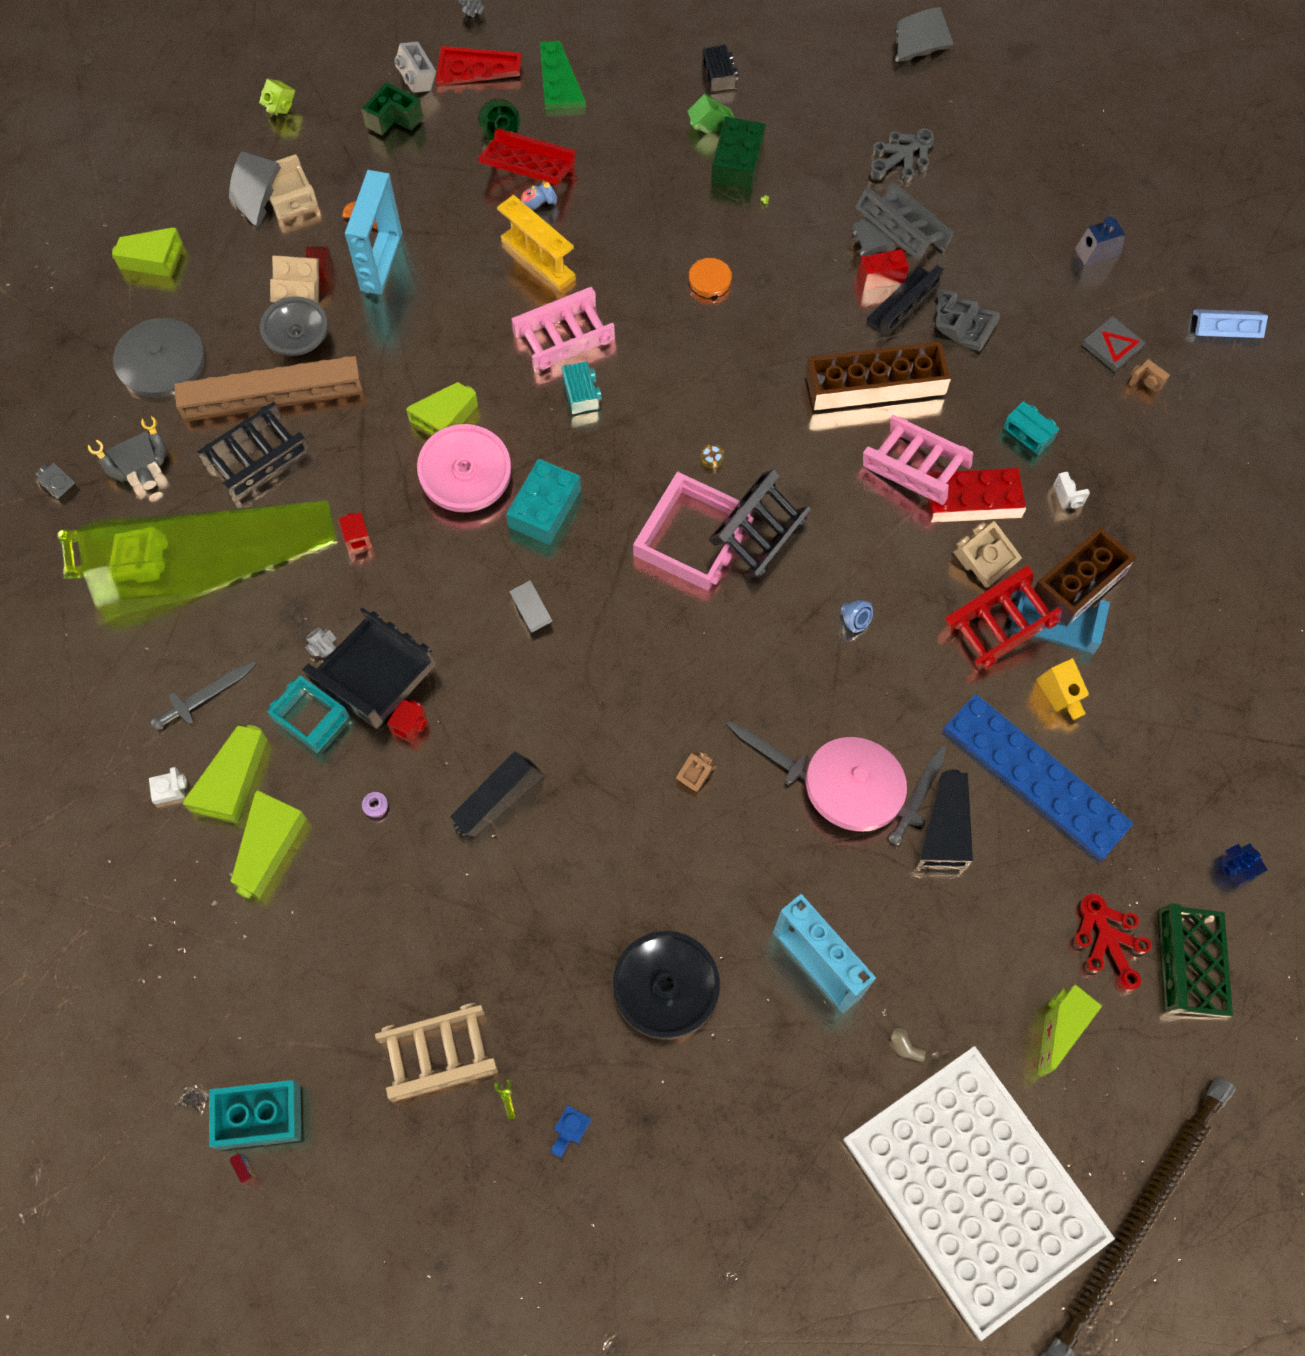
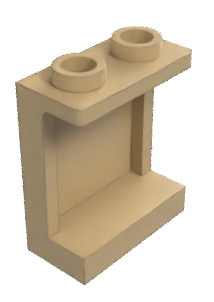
(291, 189)

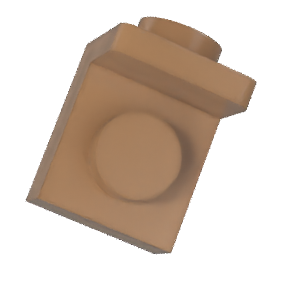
(1150, 375)
(696, 770)

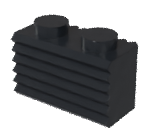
(719, 68)

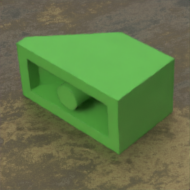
(708, 114)

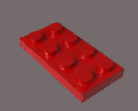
(981, 493)

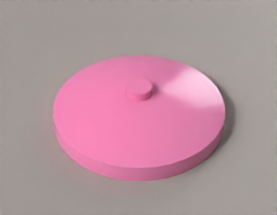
(464, 468)
(856, 784)

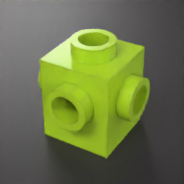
(276, 97)

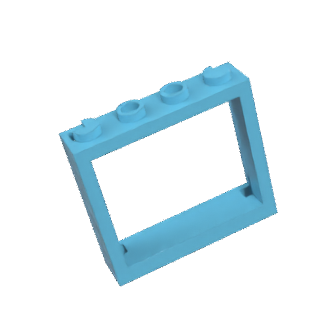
(374, 202)
(822, 953)

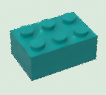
(543, 501)
(254, 1115)

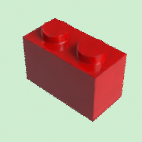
(883, 269)

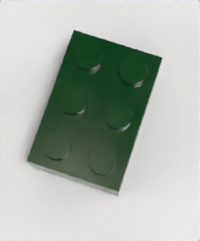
(738, 152)

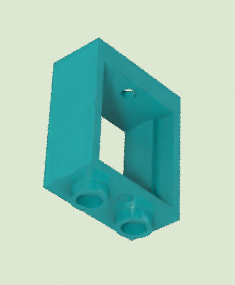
(324, 730)

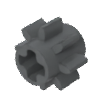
(472, 7)

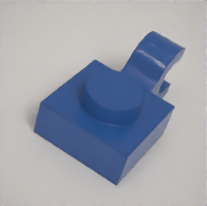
(571, 1128)

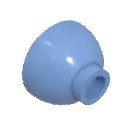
(857, 615)

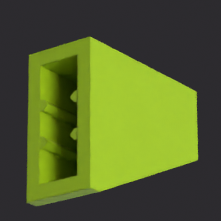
(148, 252)
(443, 408)

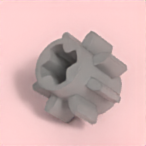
(320, 642)

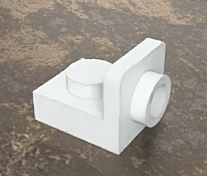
(1066, 492)
(168, 786)

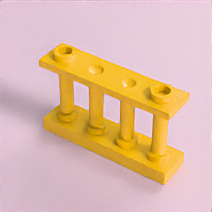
(537, 243)

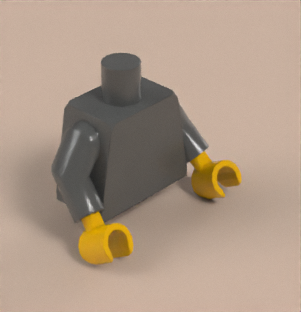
(135, 459)

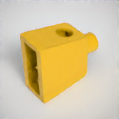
(1064, 688)

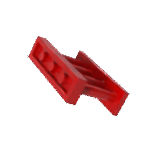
(1001, 594)

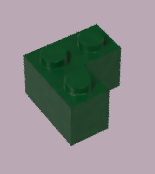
(390, 106)

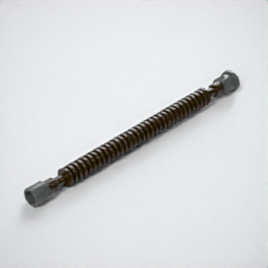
(1143, 1218)

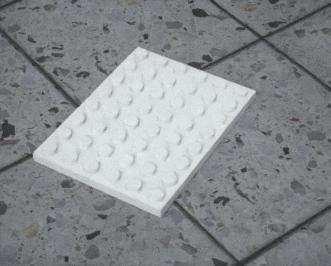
(978, 1192)

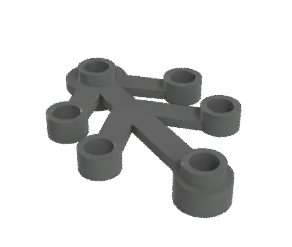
(921, 140)

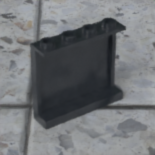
(373, 669)

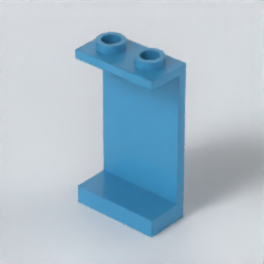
(1082, 634)

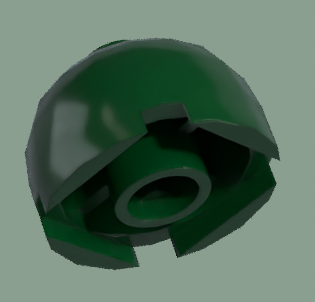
(498, 114)

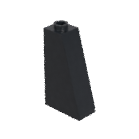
(496, 794)
(948, 827)

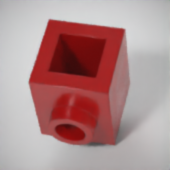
(408, 720)

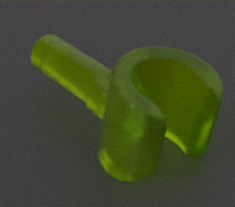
(506, 1098)

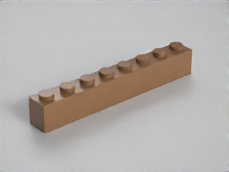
(268, 386)

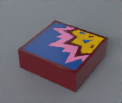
(243, 1169)

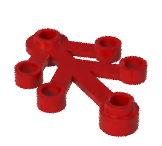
(1109, 938)

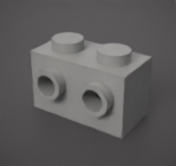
(415, 67)

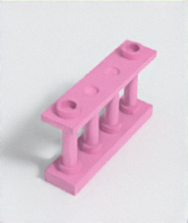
(563, 310)
(917, 478)

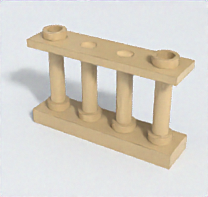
(455, 1072)

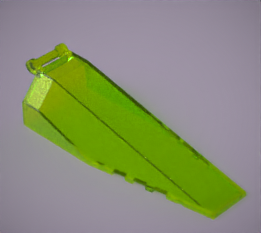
(181, 556)

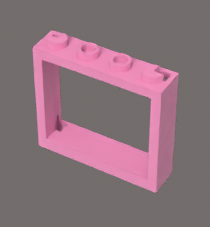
(705, 494)

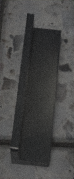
(905, 299)

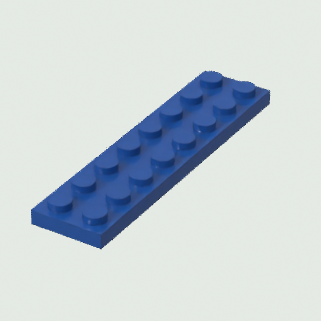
(1038, 777)

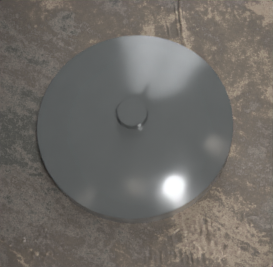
(158, 356)

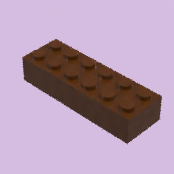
(877, 375)

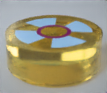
(712, 456)

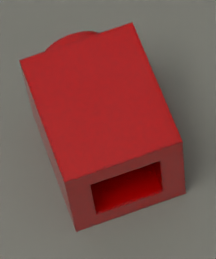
(354, 532)

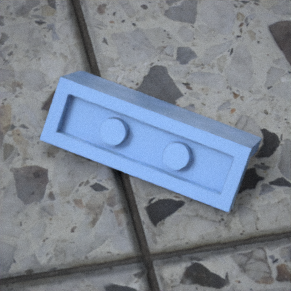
(1230, 323)

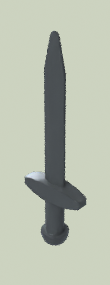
(182, 708)
(795, 769)
(908, 814)

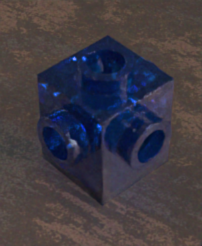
(1243, 864)

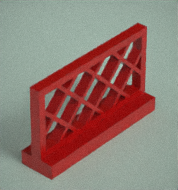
(523, 148)

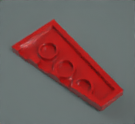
(473, 65)

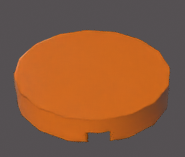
(710, 277)

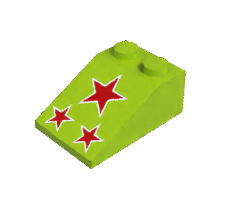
(1063, 1025)

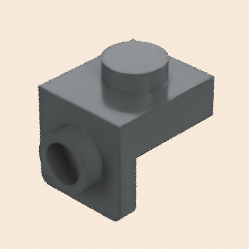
(54, 480)

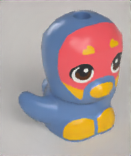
(537, 195)

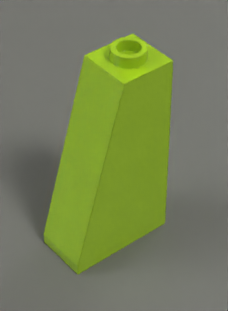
(229, 776)
(265, 842)

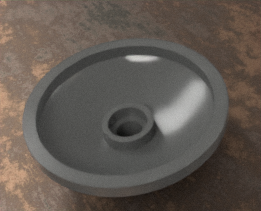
(293, 317)

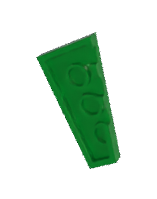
(559, 81)

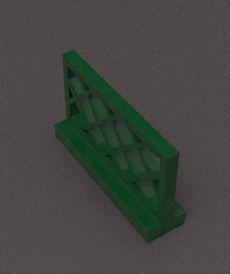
(1174, 964)

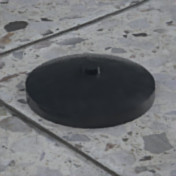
(666, 985)

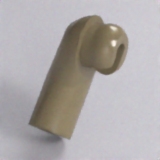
(904, 1047)

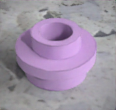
(378, 810)

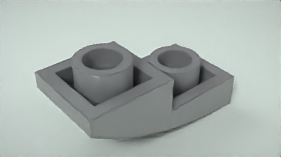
(530, 606)

